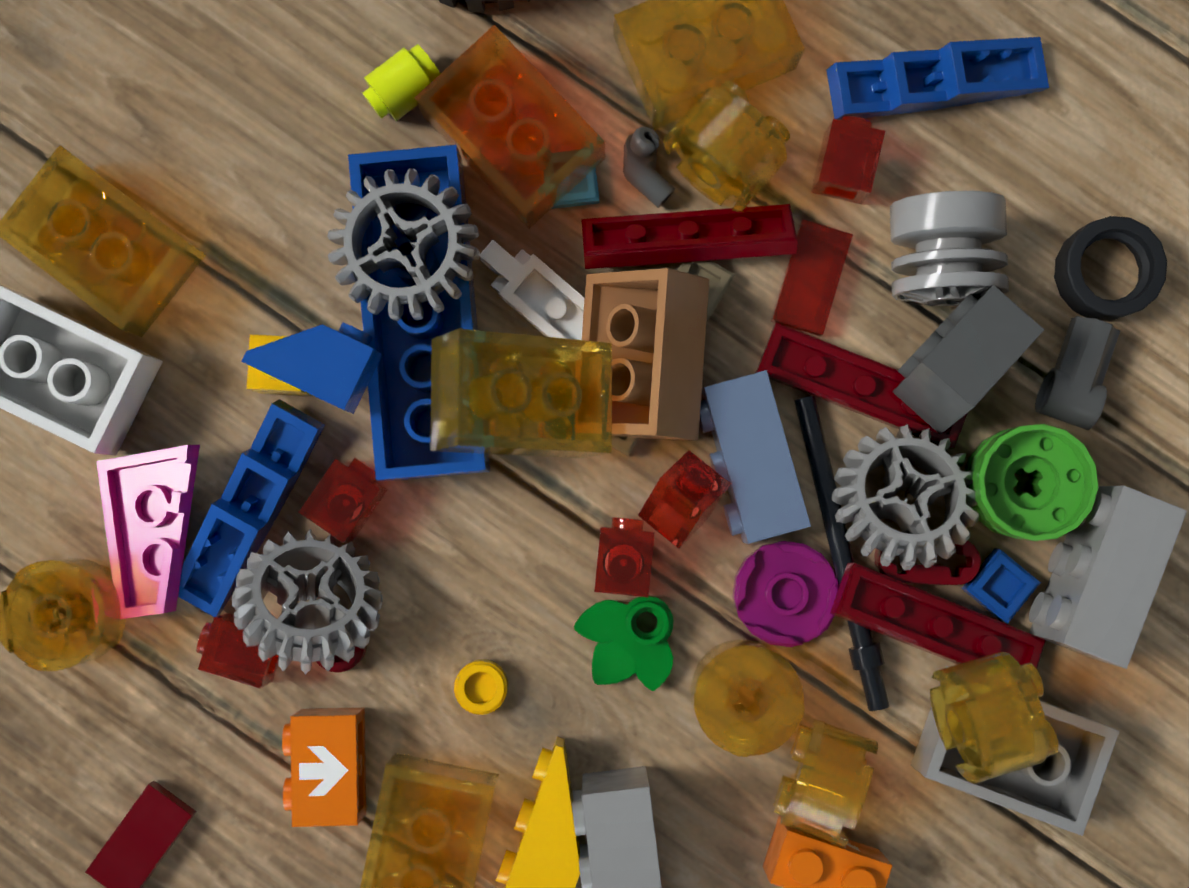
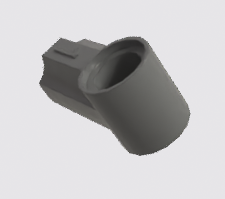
(1075, 387)

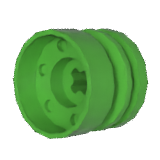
(1060, 483)

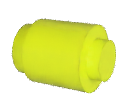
(399, 81)

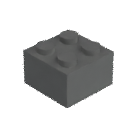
(965, 358)

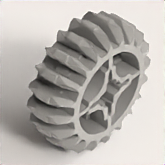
(381, 256)
(897, 458)
(312, 628)

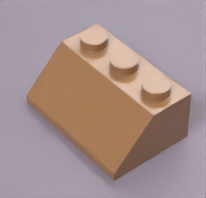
(657, 348)

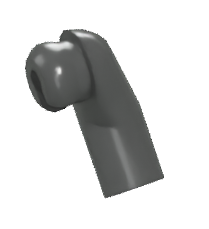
(640, 166)

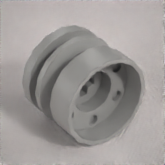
(948, 244)

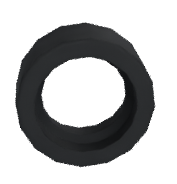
(1148, 256)

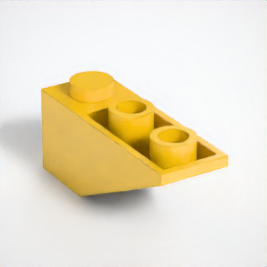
(548, 846)

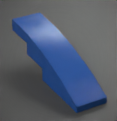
(938, 78)
(247, 506)

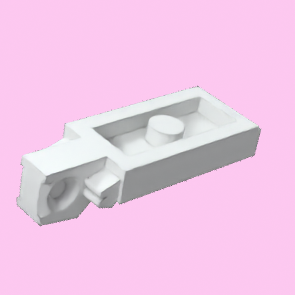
(536, 292)

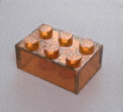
(511, 126)

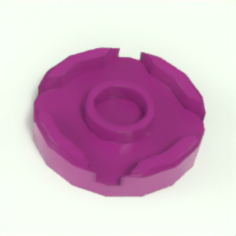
(785, 593)

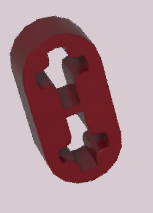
(937, 573)

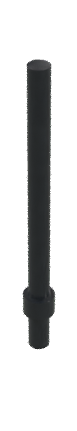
(865, 653)

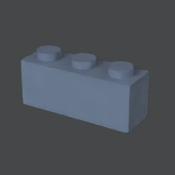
(753, 458)

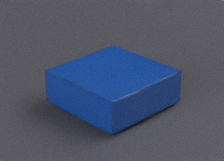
(1001, 585)

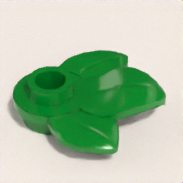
(625, 648)

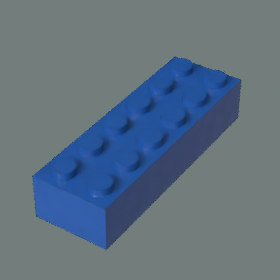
(402, 378)

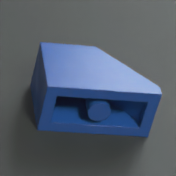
(321, 362)

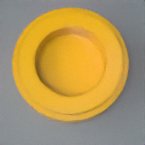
(481, 687)

